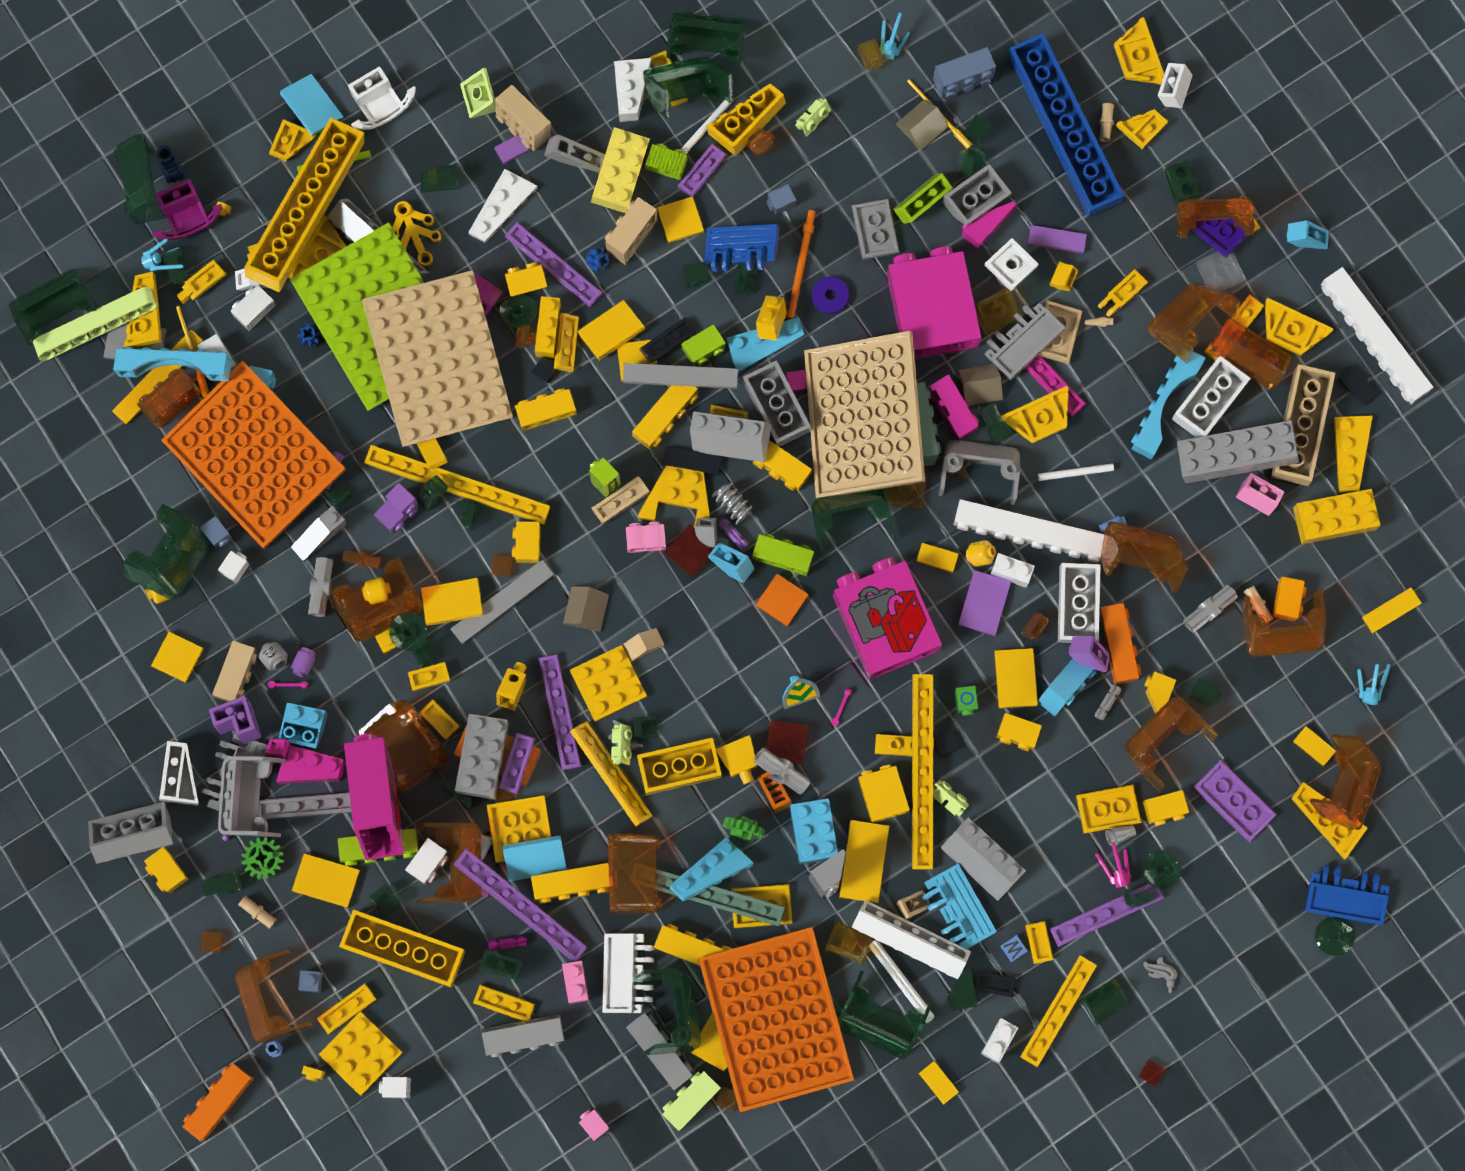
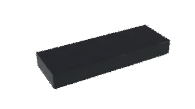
(667, 340)
(692, 460)

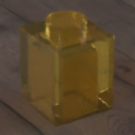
(870, 55)

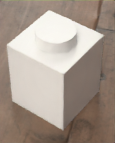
(234, 566)

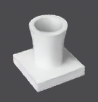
(1013, 257)

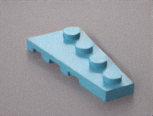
(748, 349)

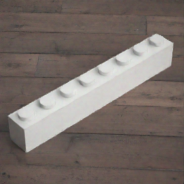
(1376, 336)
(1029, 530)

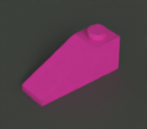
(984, 226)

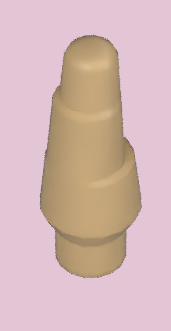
(1101, 321)

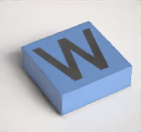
(1013, 948)

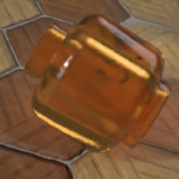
(761, 142)

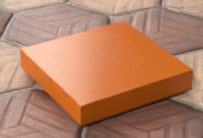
(782, 600)

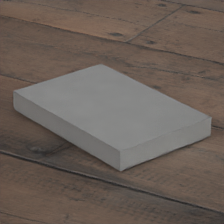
(875, 229)
(116, 339)

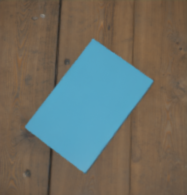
(310, 104)
(534, 858)

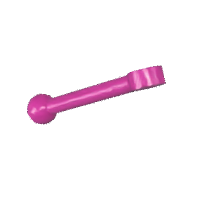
(271, 684)
(835, 721)

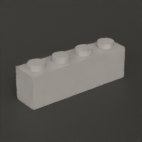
(522, 1035)
(669, 1065)

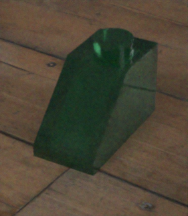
(439, 179)
(962, 993)

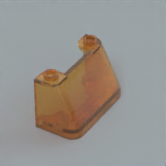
(1215, 209)
(369, 620)
(409, 742)
(633, 873)

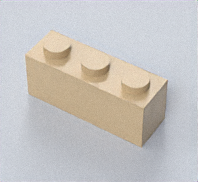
(235, 672)

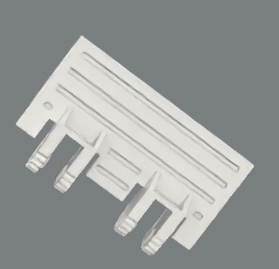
(619, 971)

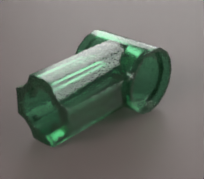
(996, 427)
(227, 882)

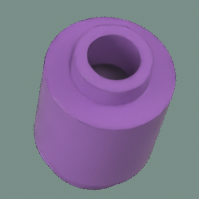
(303, 662)

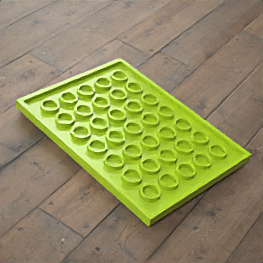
(334, 300)

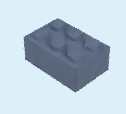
(964, 73)

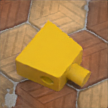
(512, 687)
(738, 758)

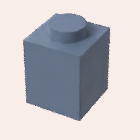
(781, 200)
(216, 533)
(310, 981)

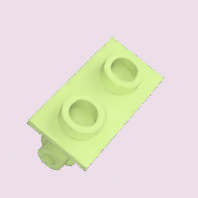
(819, 111)
(622, 753)
(956, 801)

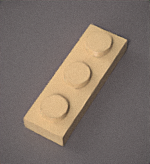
(620, 500)

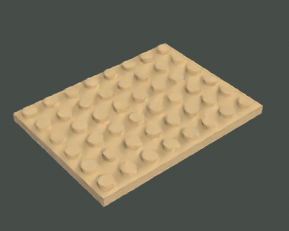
(437, 358)
(864, 415)

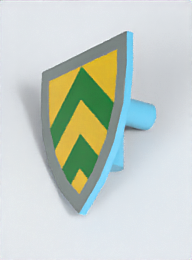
(799, 692)

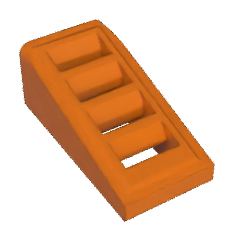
(781, 805)

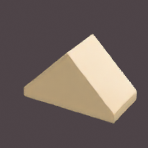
(643, 644)
(913, 905)

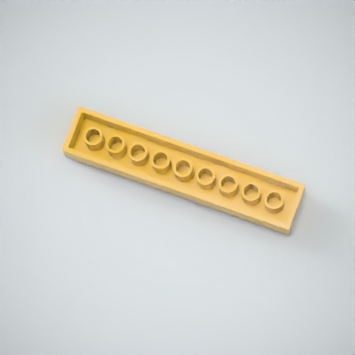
(304, 205)

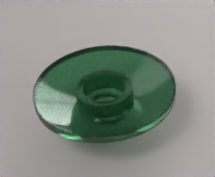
(515, 305)
(414, 624)
(1168, 863)
(1325, 940)

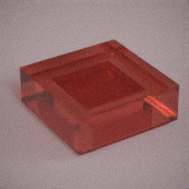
(1151, 1073)

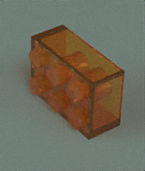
(168, 398)

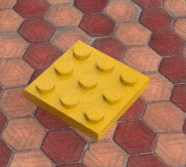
(608, 683)
(517, 822)
(360, 1053)

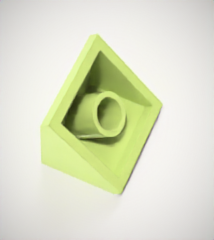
(478, 94)

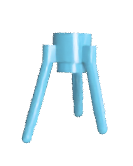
(889, 48)
(151, 259)
(1371, 695)

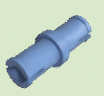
(270, 1045)

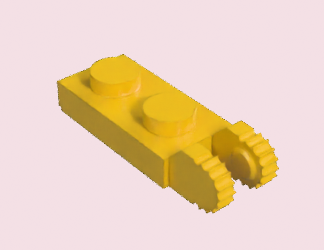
(1124, 291)

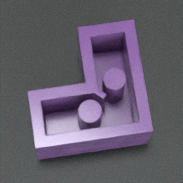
(397, 508)
(236, 716)

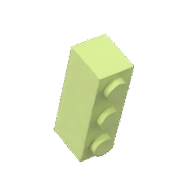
(690, 1100)

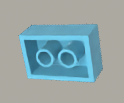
(813, 831)

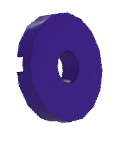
(830, 284)

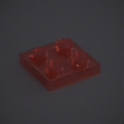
(689, 551)
(787, 741)

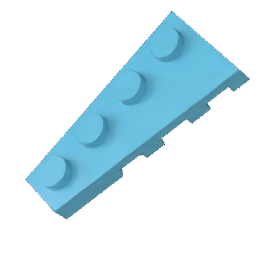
(711, 869)

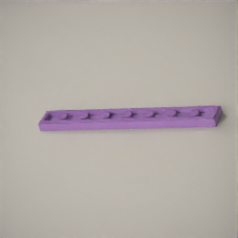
(520, 905)

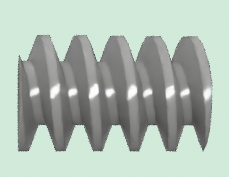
(732, 502)

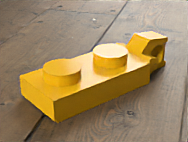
(201, 281)

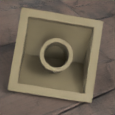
(923, 124)
(981, 384)
(586, 608)

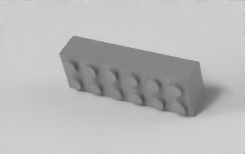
(1238, 452)

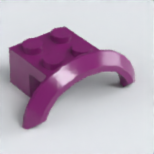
(184, 211)

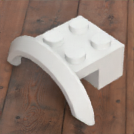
(377, 99)

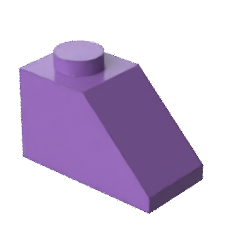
(1089, 652)

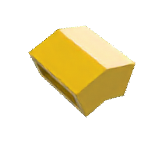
(1064, 277)

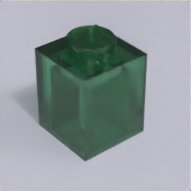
(1205, 692)

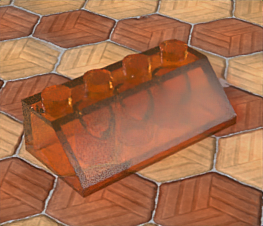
(1250, 353)

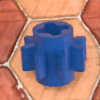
(597, 259)
(309, 340)

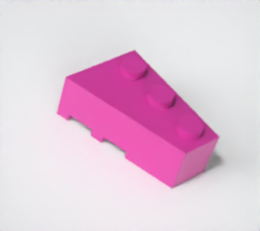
(953, 408)
(309, 766)

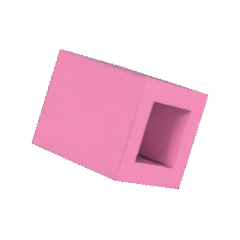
(593, 1124)

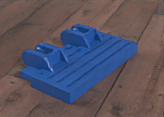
(742, 245)
(1347, 900)

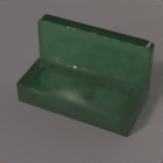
(1105, 1001)

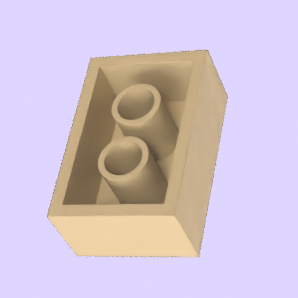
(522, 118)
(631, 230)

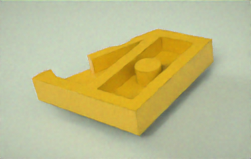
(1143, 128)
(289, 140)

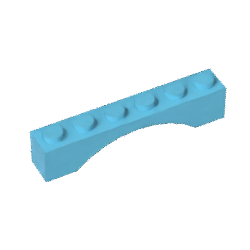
(135, 362)
(1150, 435)

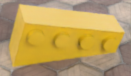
(739, 124)

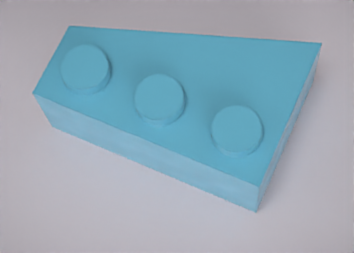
(1064, 686)

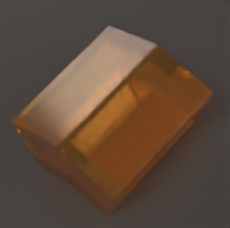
(1031, 625)

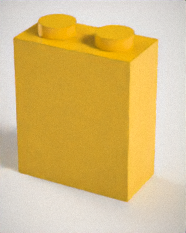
(883, 793)

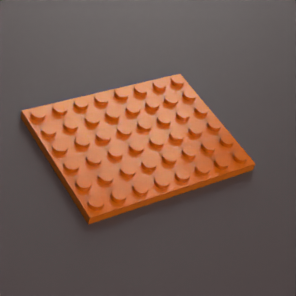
(253, 454)
(776, 1019)

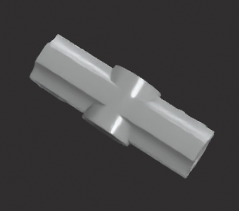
(320, 587)
(1210, 609)
(781, 771)

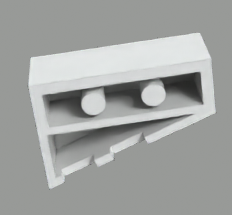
(630, 87)
(177, 777)

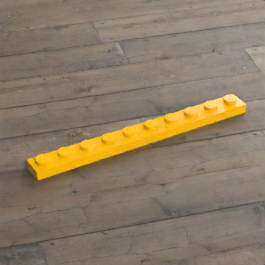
(458, 485)
(922, 771)

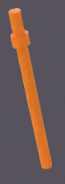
(808, 229)

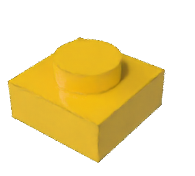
(385, 642)
(312, 1074)

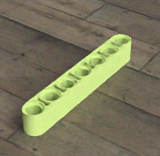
(94, 323)

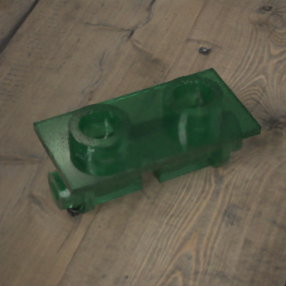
(743, 282)

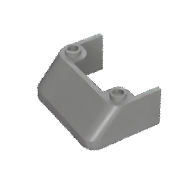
(1006, 457)
(241, 795)

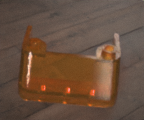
(1143, 550)
(1268, 641)
(1172, 715)
(1353, 785)
(458, 837)
(261, 1026)

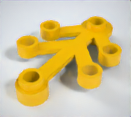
(413, 230)

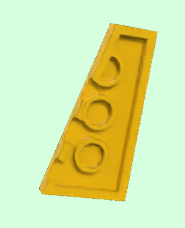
(146, 328)
(1338, 836)

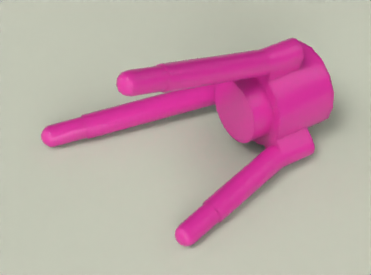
(1122, 876)

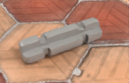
(1107, 702)

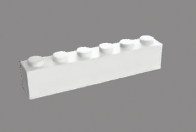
(911, 939)

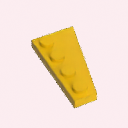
(1351, 446)

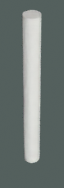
(702, 130)
(1075, 472)

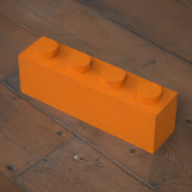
(1119, 643)
(218, 1102)

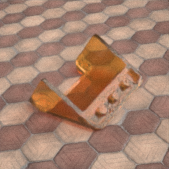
(1184, 312)

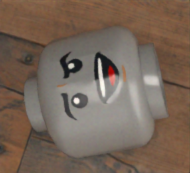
(273, 656)

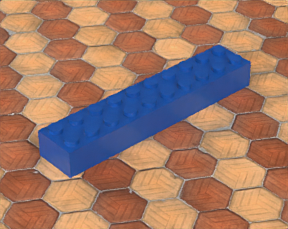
(1065, 125)

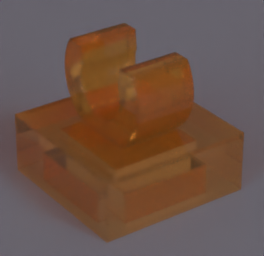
(524, 337)

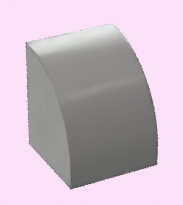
(706, 531)

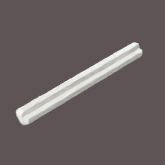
(900, 979)

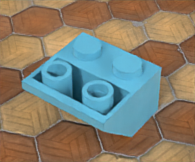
(303, 725)

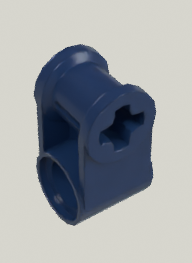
(170, 167)

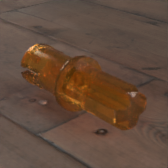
(362, 559)

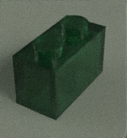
(501, 965)

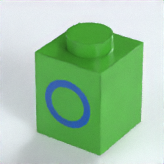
(966, 700)

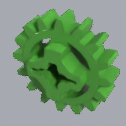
(743, 828)
(254, 860)

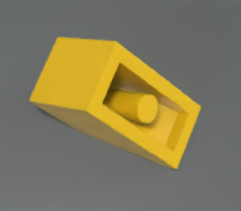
(1159, 690)

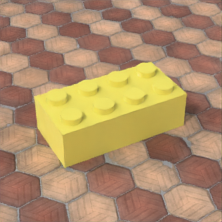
(620, 170)

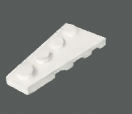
(502, 202)

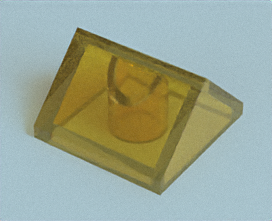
(997, 310)
(848, 943)

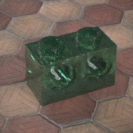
(1177, 183)

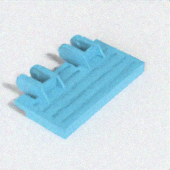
(960, 906)

